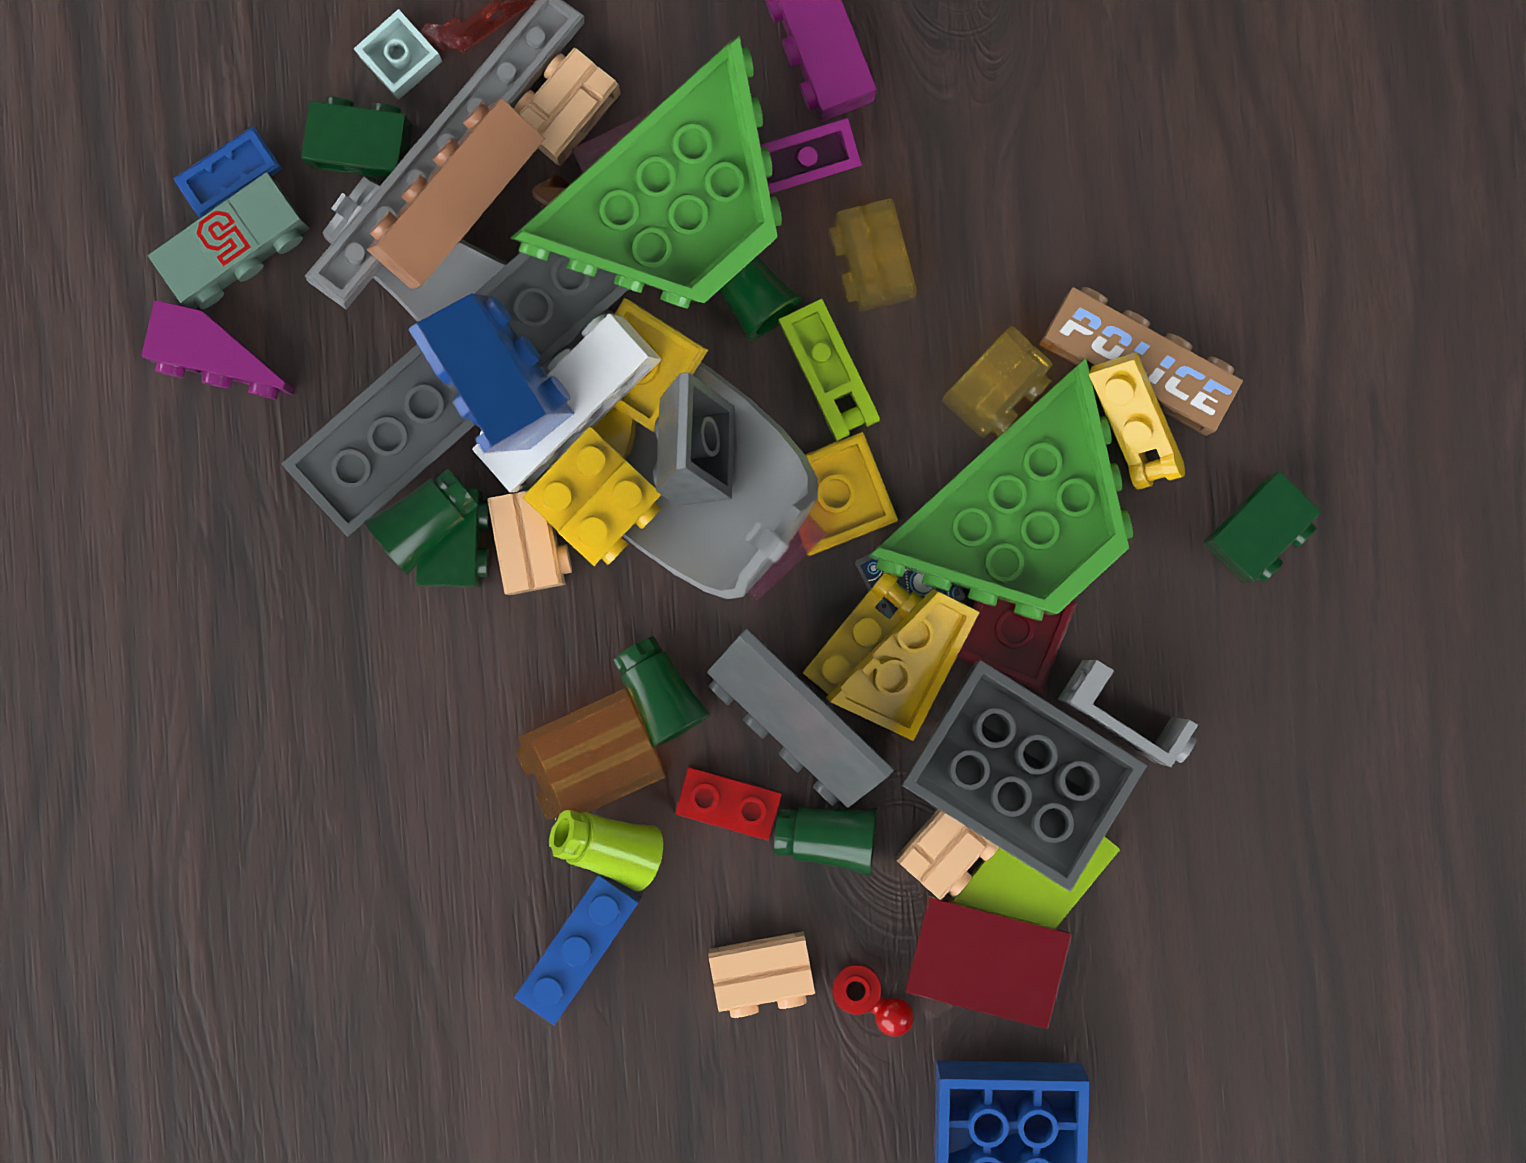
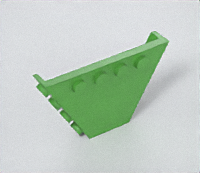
(676, 196)
(1027, 514)

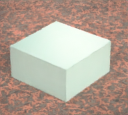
(398, 54)

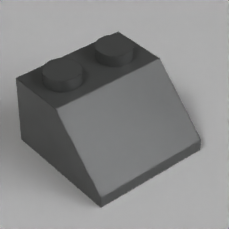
(694, 443)

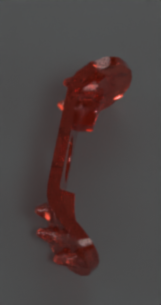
(464, 35)

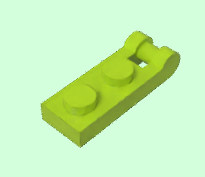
(828, 368)

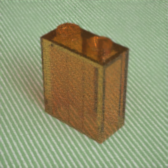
(590, 756)

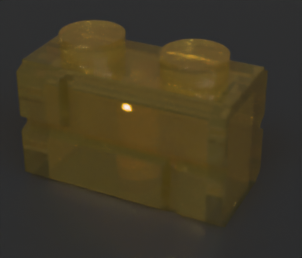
(874, 255)
(998, 383)

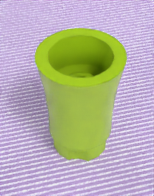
(608, 847)

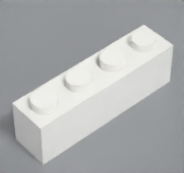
(597, 378)

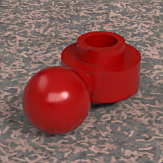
(892, 1015)

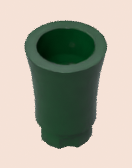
(758, 299)
(421, 519)
(659, 692)
(828, 837)

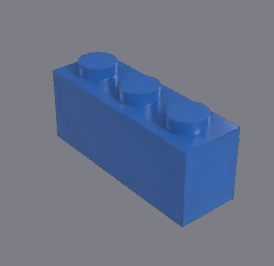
(577, 948)

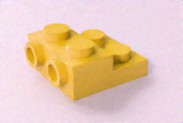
(594, 498)

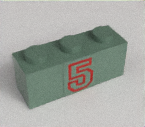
(229, 243)

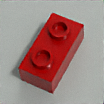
(728, 803)

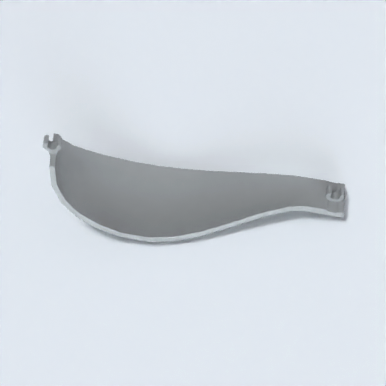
(709, 544)

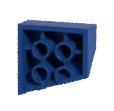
(493, 372)
(1011, 1112)

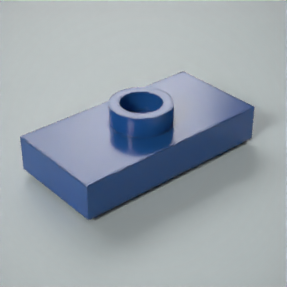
(227, 171)

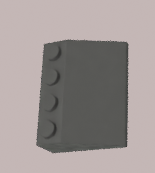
(798, 720)
(1023, 774)

